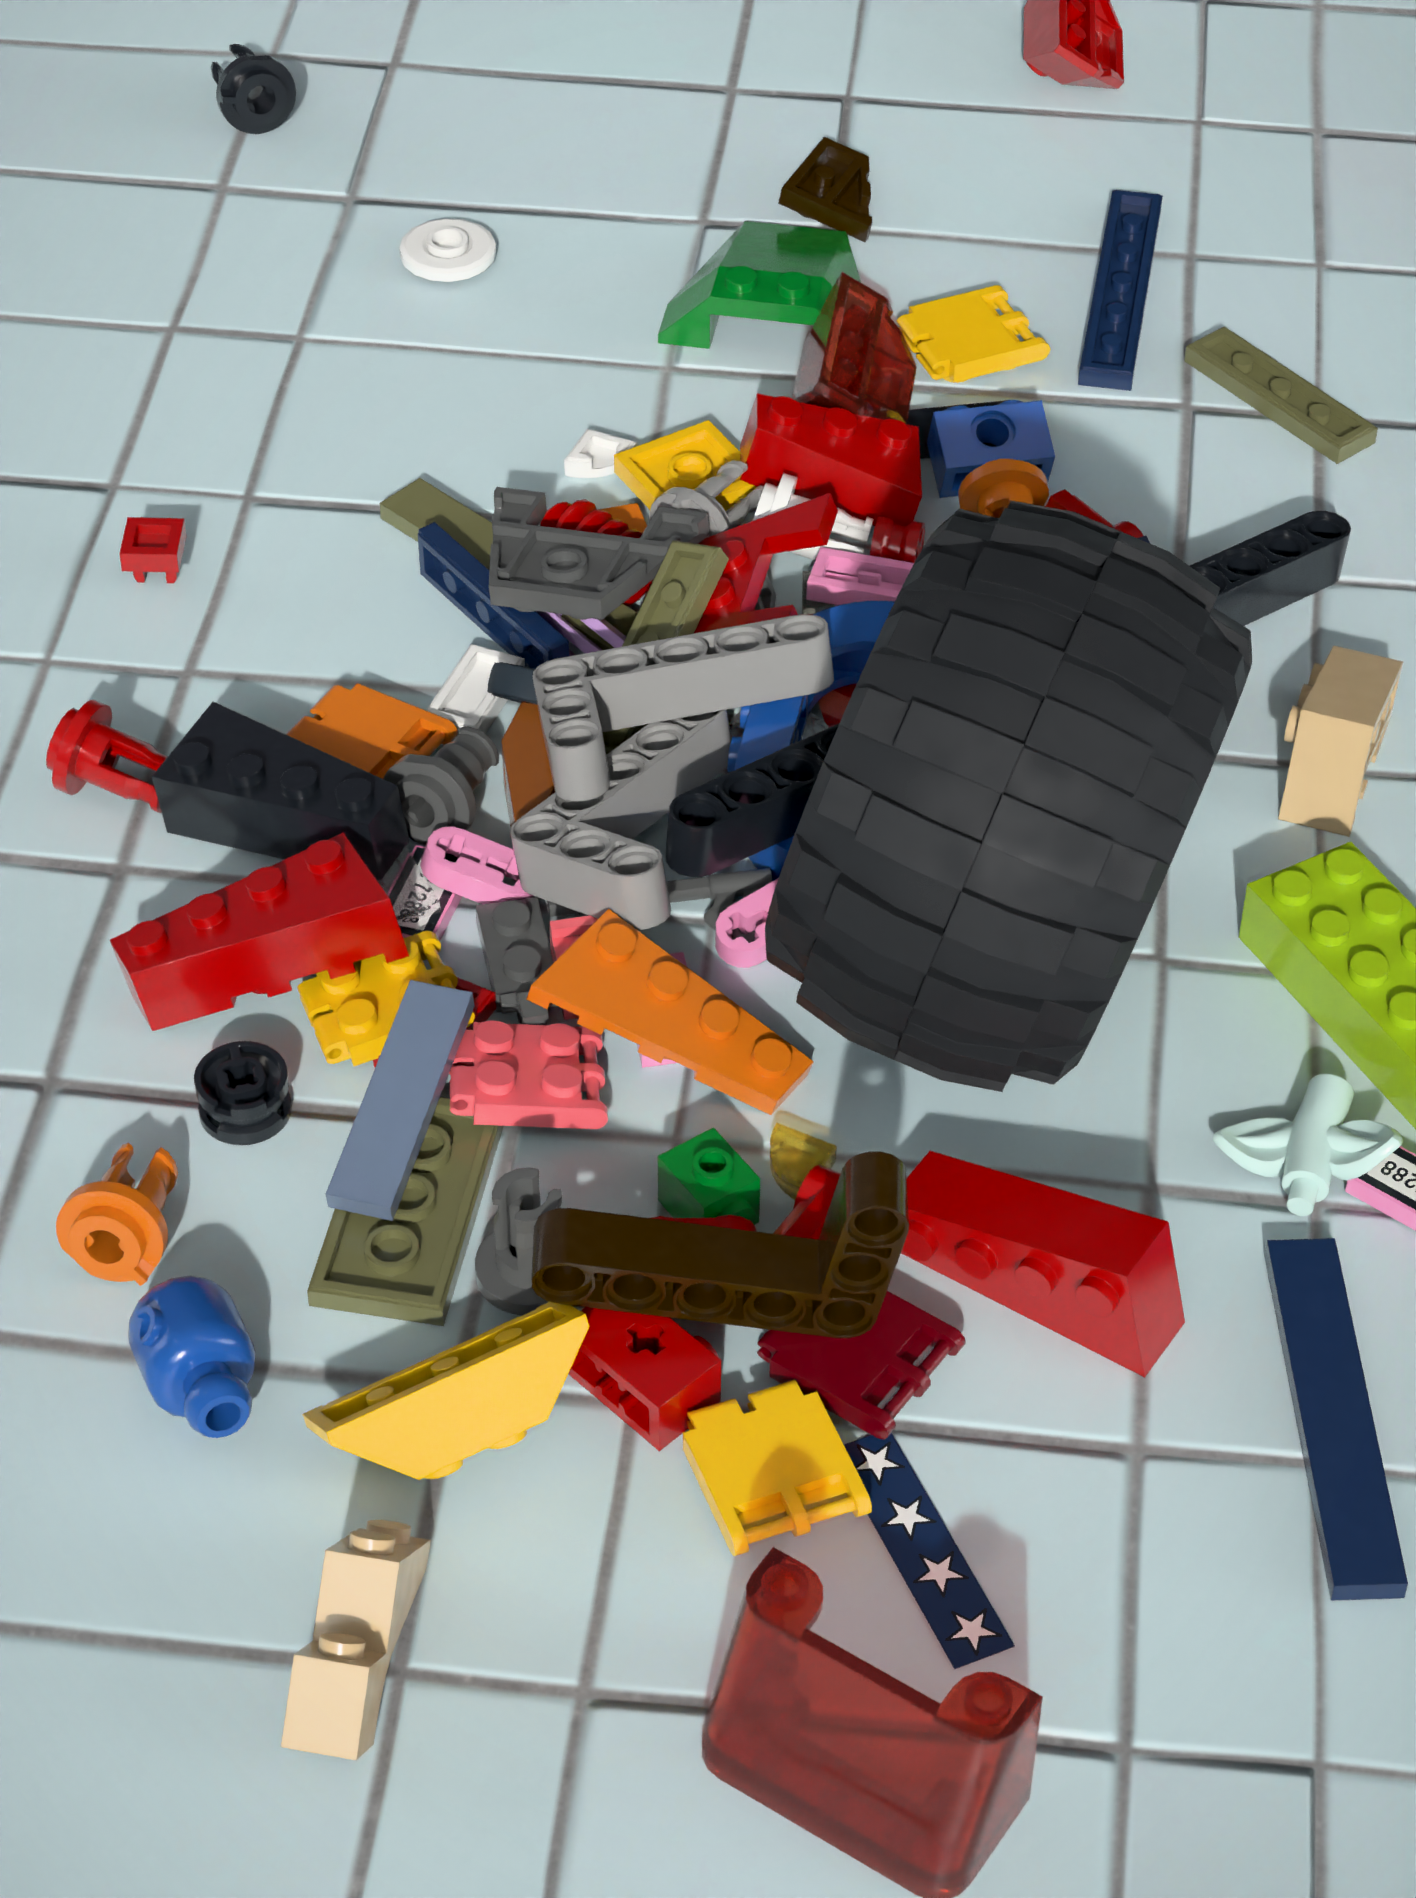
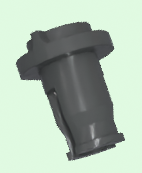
(440, 788)
(506, 1254)

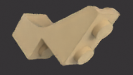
(359, 1617)

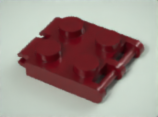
(865, 1371)

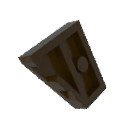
(832, 189)

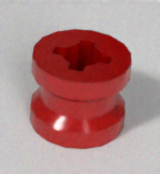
(896, 540)

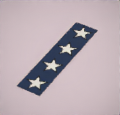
(927, 1554)

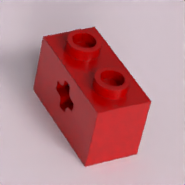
(647, 1371)

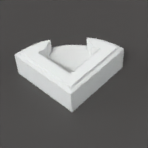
(595, 455)

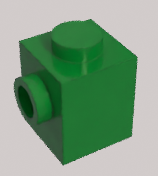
(707, 1180)

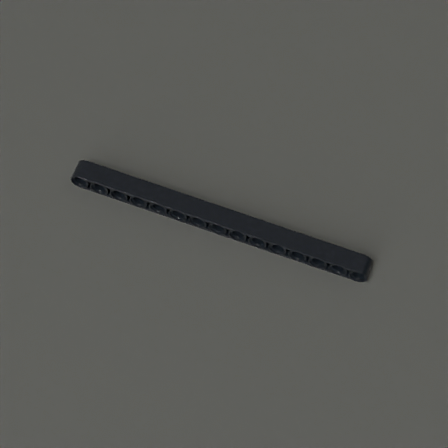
(767, 797)

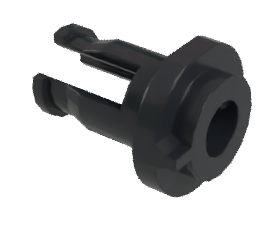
(242, 76)

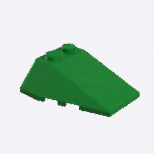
(759, 275)

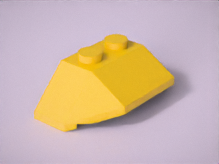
(460, 1398)

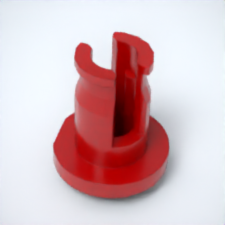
(88, 751)

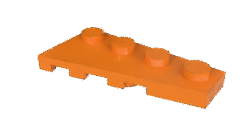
(646, 995)

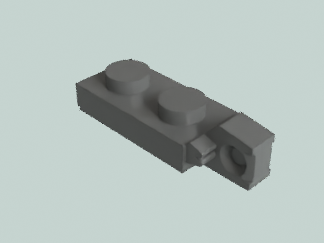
(515, 954)

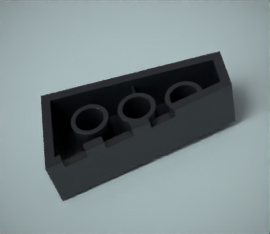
(274, 794)

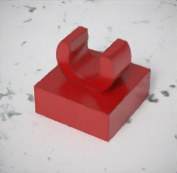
(153, 546)

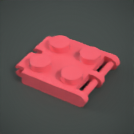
(528, 1076)

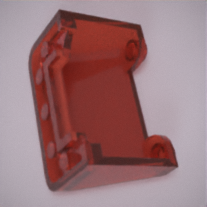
(860, 1754)

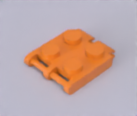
(371, 728)

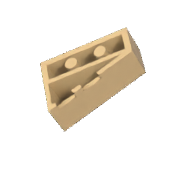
(1336, 737)

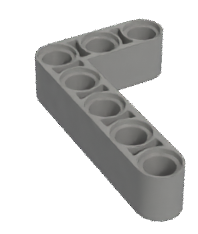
(666, 682)
(586, 849)

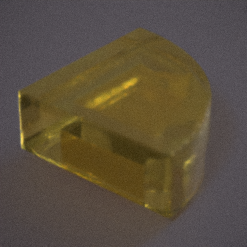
(795, 1155)

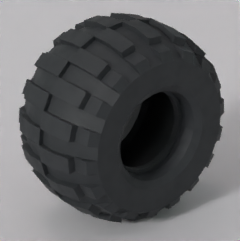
(1006, 794)

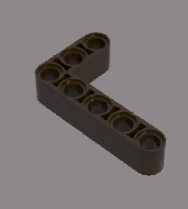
(734, 1274)

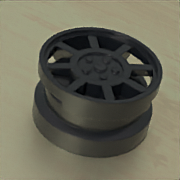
(243, 1090)

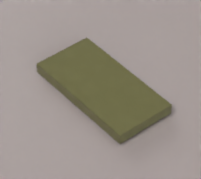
(414, 1262)

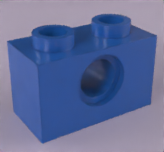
(959, 434)

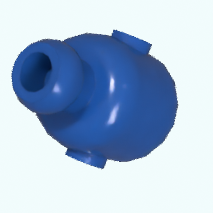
(194, 1354)

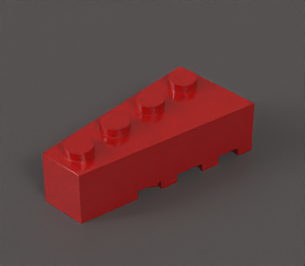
(260, 935)
(1050, 1256)

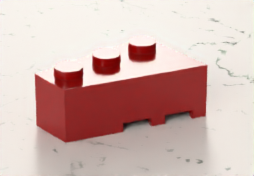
(860, 460)

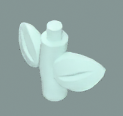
(1311, 1145)

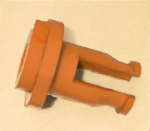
(998, 482)
(118, 1228)

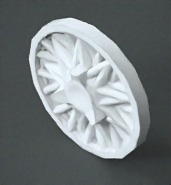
(447, 250)

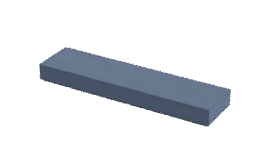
(400, 1100)

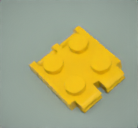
(967, 336)
(359, 1008)
(771, 1465)

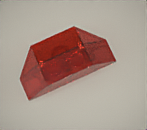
(856, 356)

